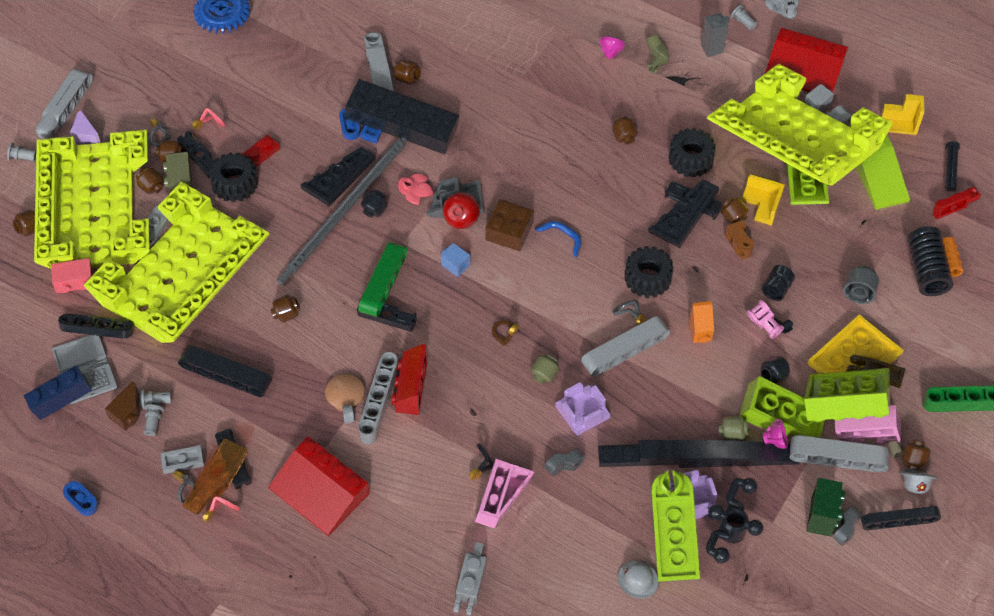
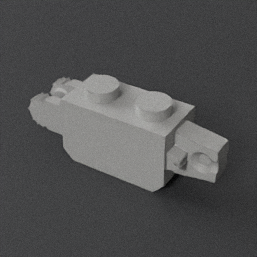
(471, 579)

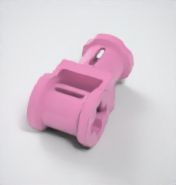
(763, 317)

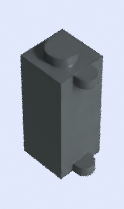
(714, 34)

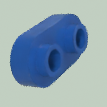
(349, 126)
(81, 500)

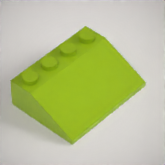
(848, 395)

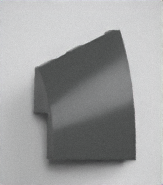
(450, 187)

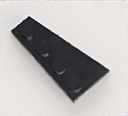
(333, 182)
(681, 220)

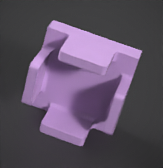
(583, 408)
(704, 492)

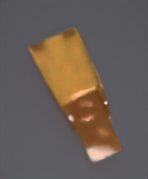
(216, 475)

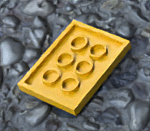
(855, 339)

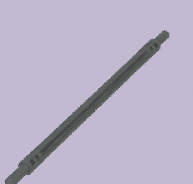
(341, 211)

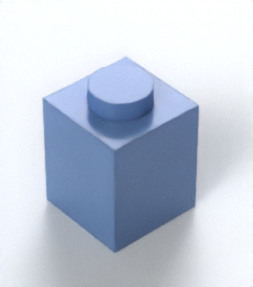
(455, 259)

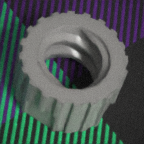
(348, 414)

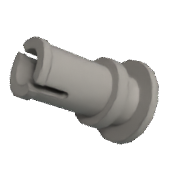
(742, 16)
(20, 153)
(154, 398)
(152, 418)

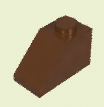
(125, 407)

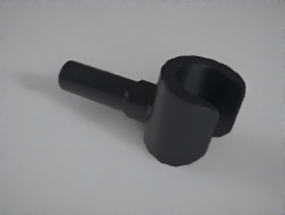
(786, 324)

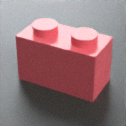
(71, 275)

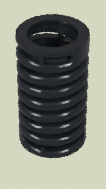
(930, 261)

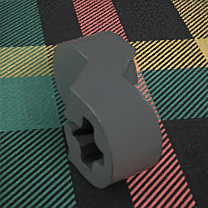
(564, 462)
(846, 530)

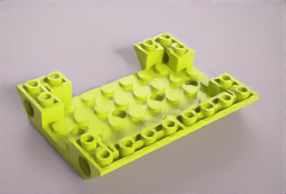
(776, 104)
(67, 203)
(194, 279)

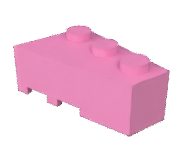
(870, 427)
(502, 490)

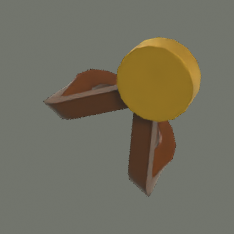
(513, 329)

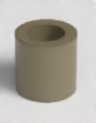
(895, 449)

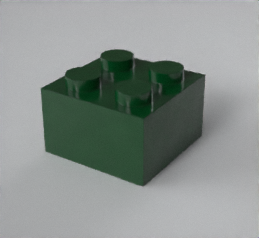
(825, 507)

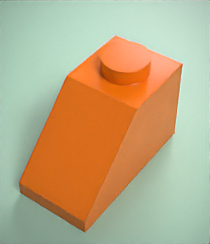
(701, 322)

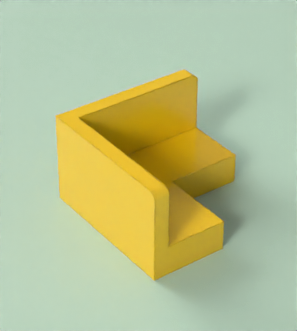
(905, 117)
(764, 194)

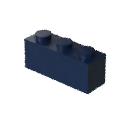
(57, 392)

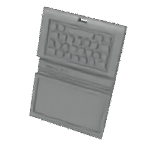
(90, 359)

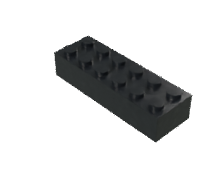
(401, 116)

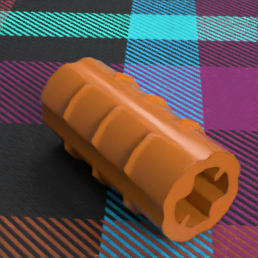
(953, 256)

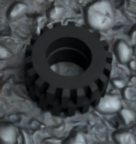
(692, 163)
(233, 188)
(649, 284)

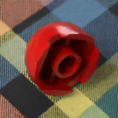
(461, 210)

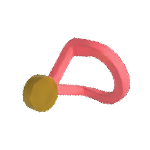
(197, 124)
(209, 513)

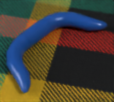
(567, 230)

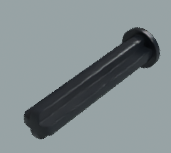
(951, 165)

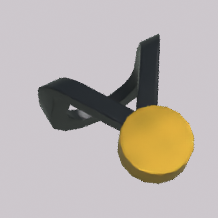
(476, 473)

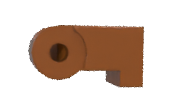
(738, 239)

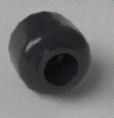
(374, 203)
(775, 369)

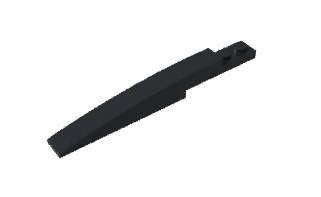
(694, 454)

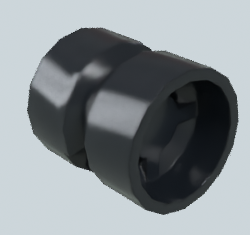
(778, 282)

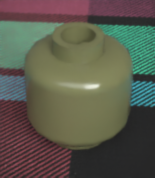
(544, 369)
(734, 428)

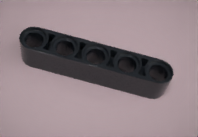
(225, 371)

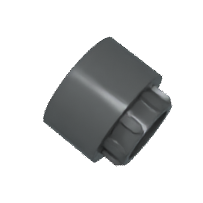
(861, 285)

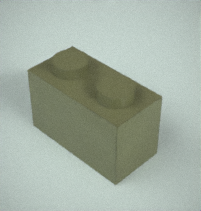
(177, 169)

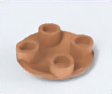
(344, 391)

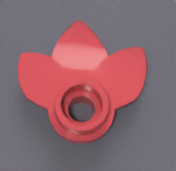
(416, 188)

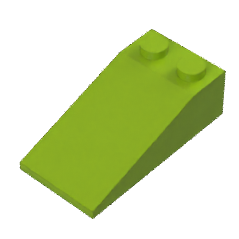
(883, 177)
(804, 188)
(769, 402)

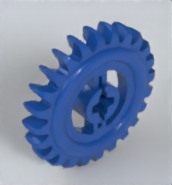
(225, 15)

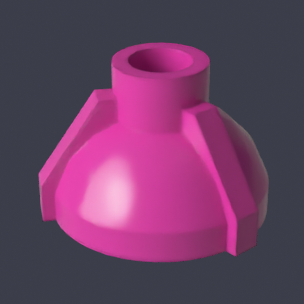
(611, 46)
(776, 435)

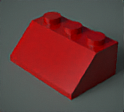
(410, 381)

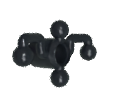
(736, 514)

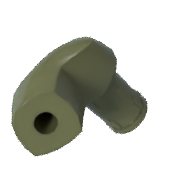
(658, 52)

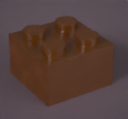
(509, 225)

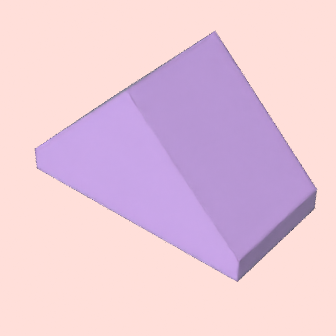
(83, 130)

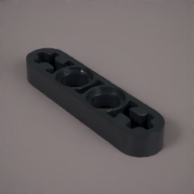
(73, 324)
(900, 518)

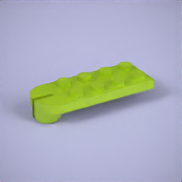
(675, 528)

